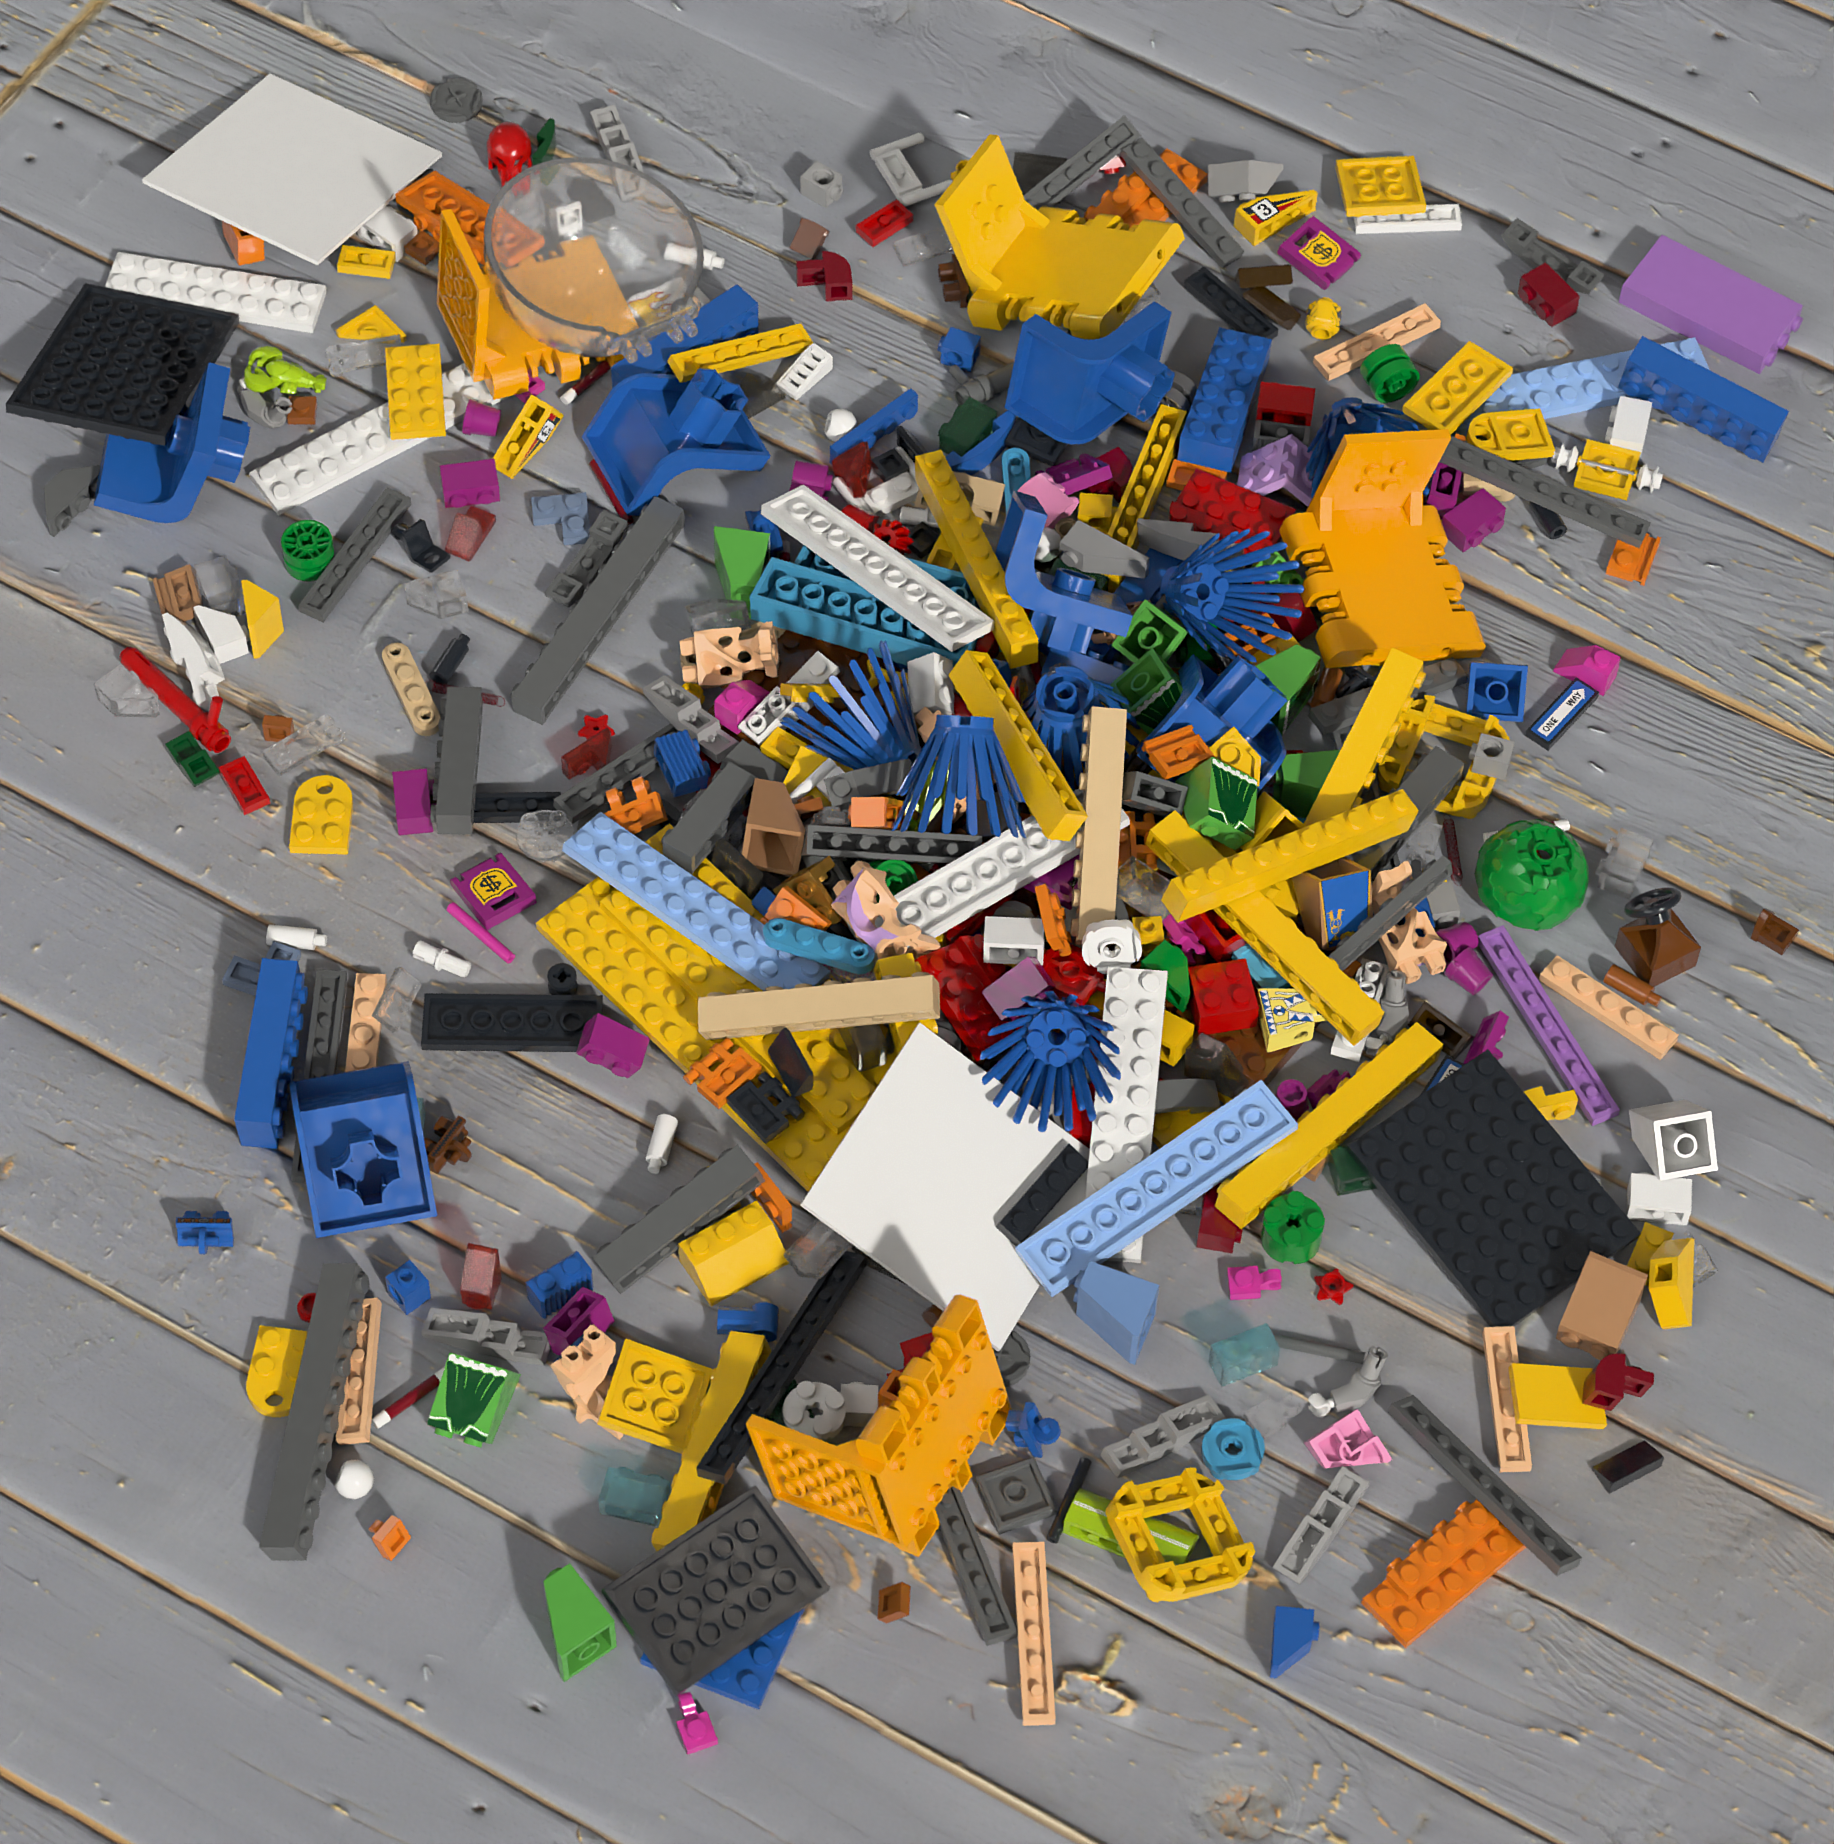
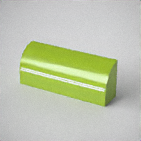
(1089, 1523)

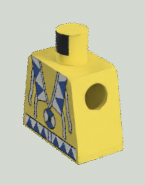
(1285, 1018)

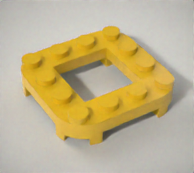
(1450, 724)
(1164, 1579)

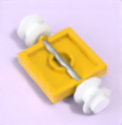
(1607, 469)

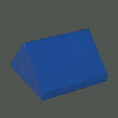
(1496, 690)

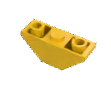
(1673, 1282)

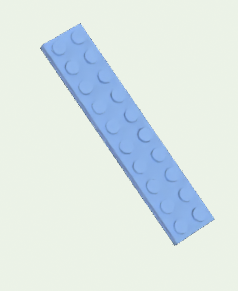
(1571, 385)
(687, 905)
(1156, 1187)

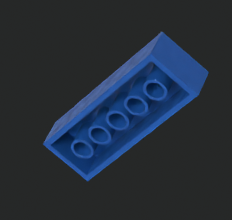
(721, 320)
(1703, 399)
(1224, 400)
(270, 1053)

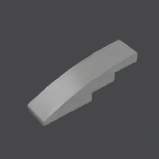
(614, 137)
(1176, 538)
(685, 712)
(485, 1336)
(1160, 1438)
(1321, 1525)

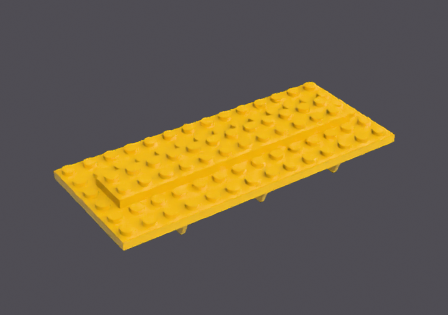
(657, 984)

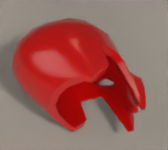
(507, 144)

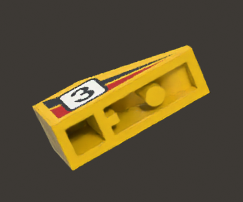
(1272, 213)
(527, 436)

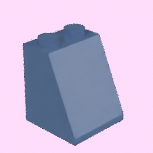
(1116, 1307)

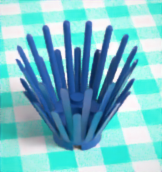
(1351, 417)
(1204, 591)
(1059, 710)
(876, 739)
(970, 746)
(1052, 1057)

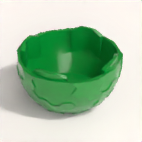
(1525, 887)

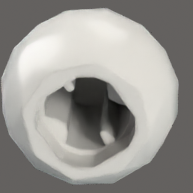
(839, 423)
(1048, 545)
(354, 1479)

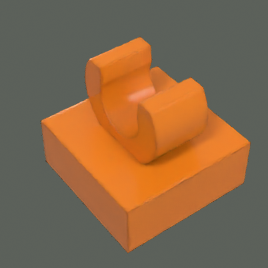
(389, 1536)

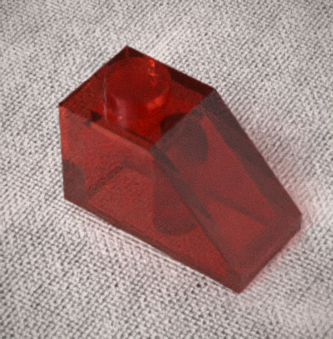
(480, 1277)

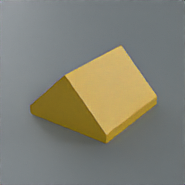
(263, 617)

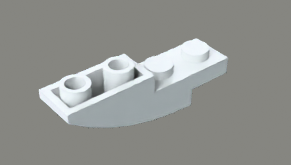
(196, 655)
(774, 707)
(1372, 981)

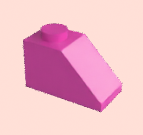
(1591, 665)
(737, 703)

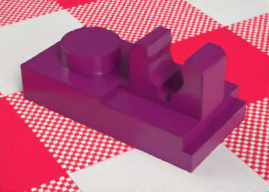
(1489, 1033)

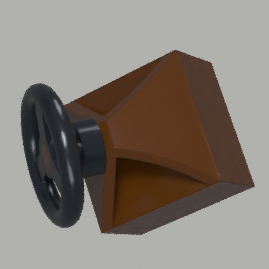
(1657, 942)

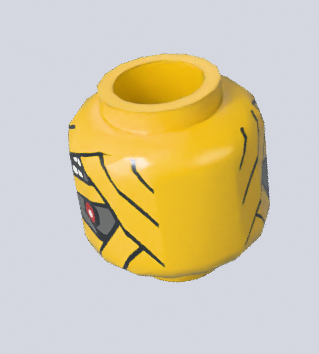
(1323, 318)

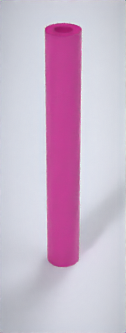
(480, 932)

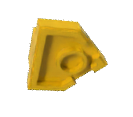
(1237, 753)

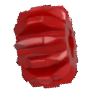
(895, 532)

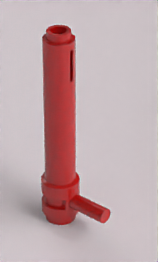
(201, 724)

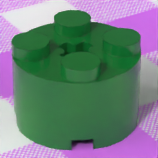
(1292, 1228)

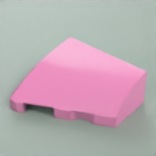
(1051, 498)
(1347, 1444)

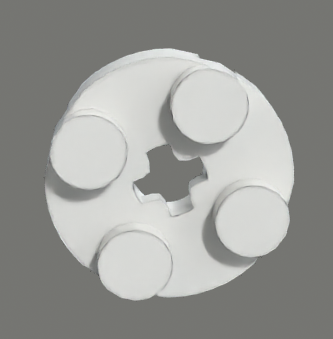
(1111, 932)
(816, 1395)

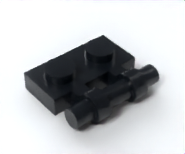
(759, 1113)

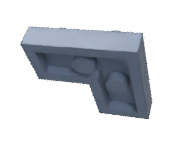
(565, 509)
(244, 974)

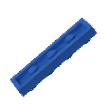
(879, 424)

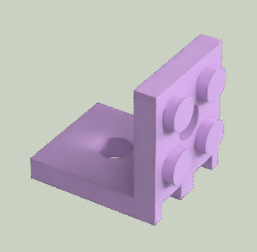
(1277, 467)

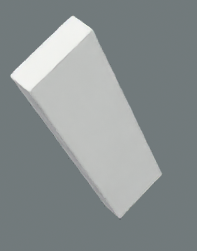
(1437, 218)

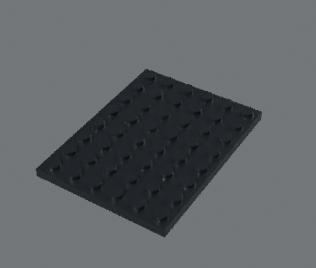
(122, 364)
(1492, 1191)

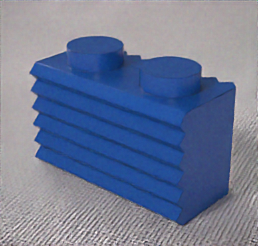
(681, 763)
(558, 1284)

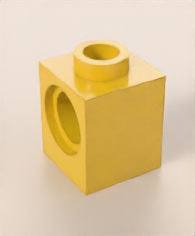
(1096, 510)
(1150, 931)

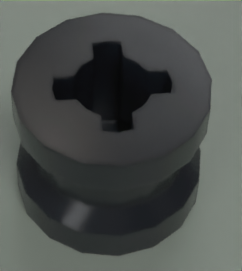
(568, 983)

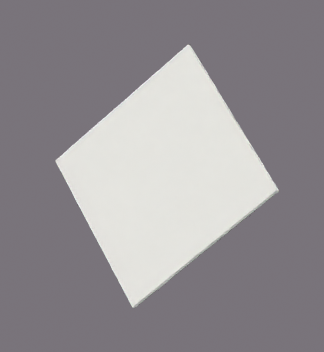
(292, 168)
(933, 1177)

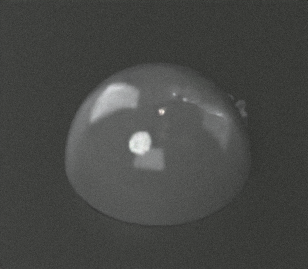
(593, 257)

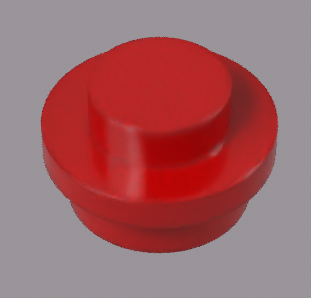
(305, 1306)

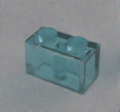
(1244, 1354)
(633, 1496)

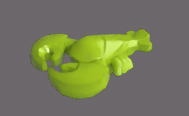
(280, 373)

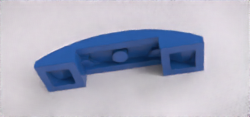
(985, 451)

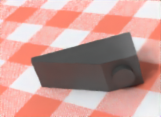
(871, 781)

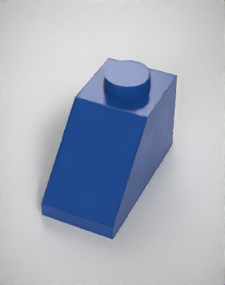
(1291, 1637)

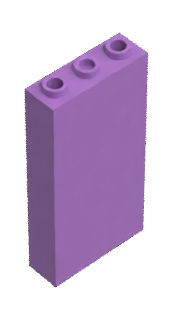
(1711, 304)

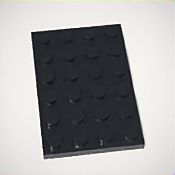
(715, 1590)

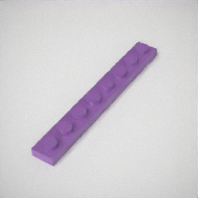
(1548, 1025)

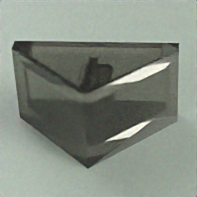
(760, 393)

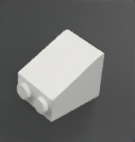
(1675, 1138)

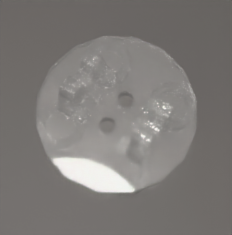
(543, 834)

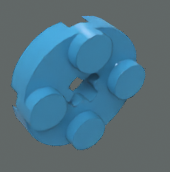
(1228, 1466)

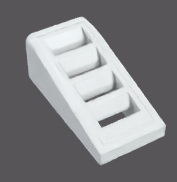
(814, 357)

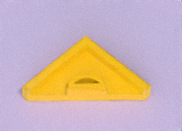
(370, 325)

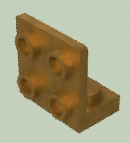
(809, 887)

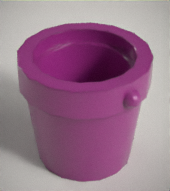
(481, 419)
(1458, 939)
(1468, 971)
(1293, 1097)

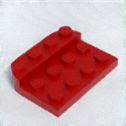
(1225, 508)
(961, 979)

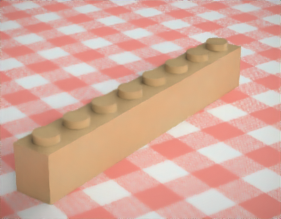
(1101, 830)
(819, 1006)

